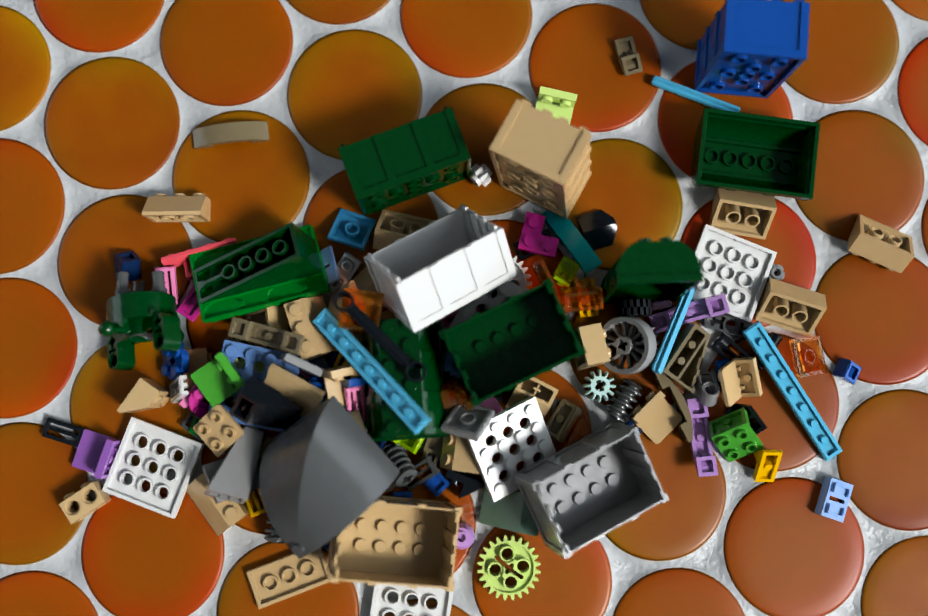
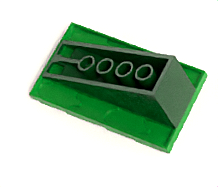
(259, 273)

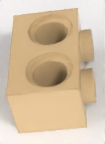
(86, 503)

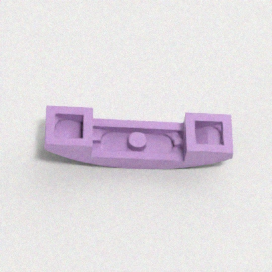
(697, 310)
(701, 444)

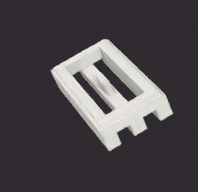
(178, 394)

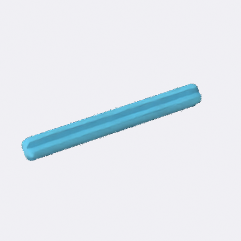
(693, 94)
(672, 332)

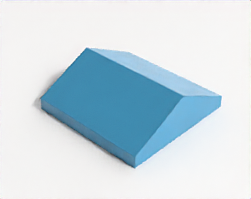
(352, 229)

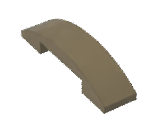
(230, 133)
(266, 335)
(684, 427)

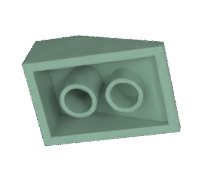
(508, 513)

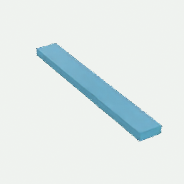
(372, 371)
(792, 391)

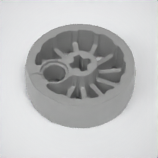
(629, 351)

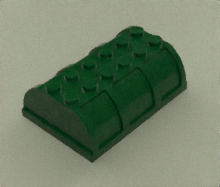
(755, 154)
(652, 272)
(420, 346)

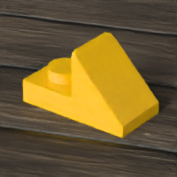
(766, 465)

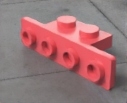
(182, 258)

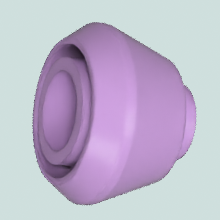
(469, 537)

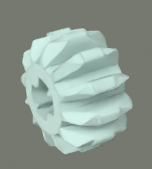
(605, 388)

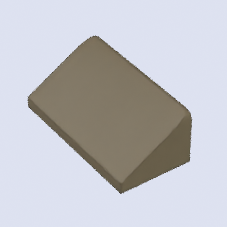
(563, 420)

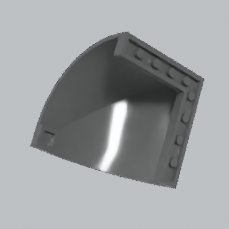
(321, 477)

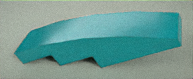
(572, 241)

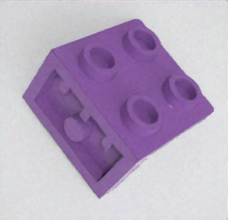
(96, 453)

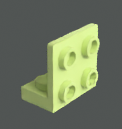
(557, 102)

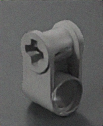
(707, 388)

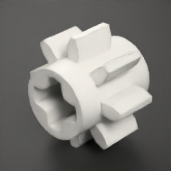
(480, 175)

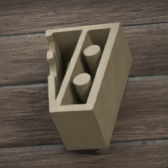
(686, 356)

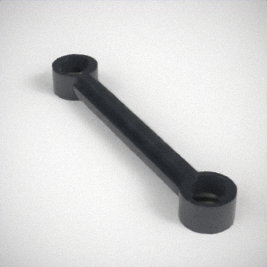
(379, 336)

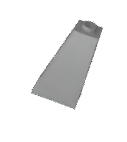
(237, 469)

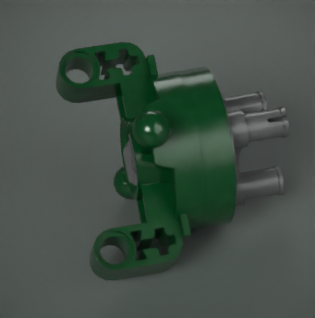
(139, 318)

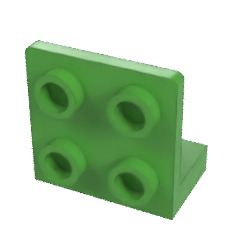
(218, 379)
(734, 435)

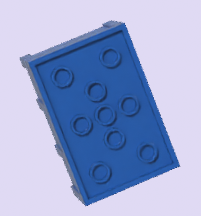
(752, 47)

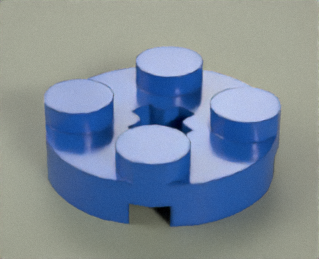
(175, 363)

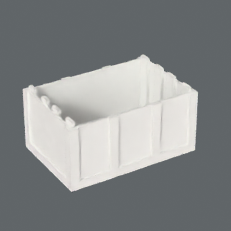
(441, 267)

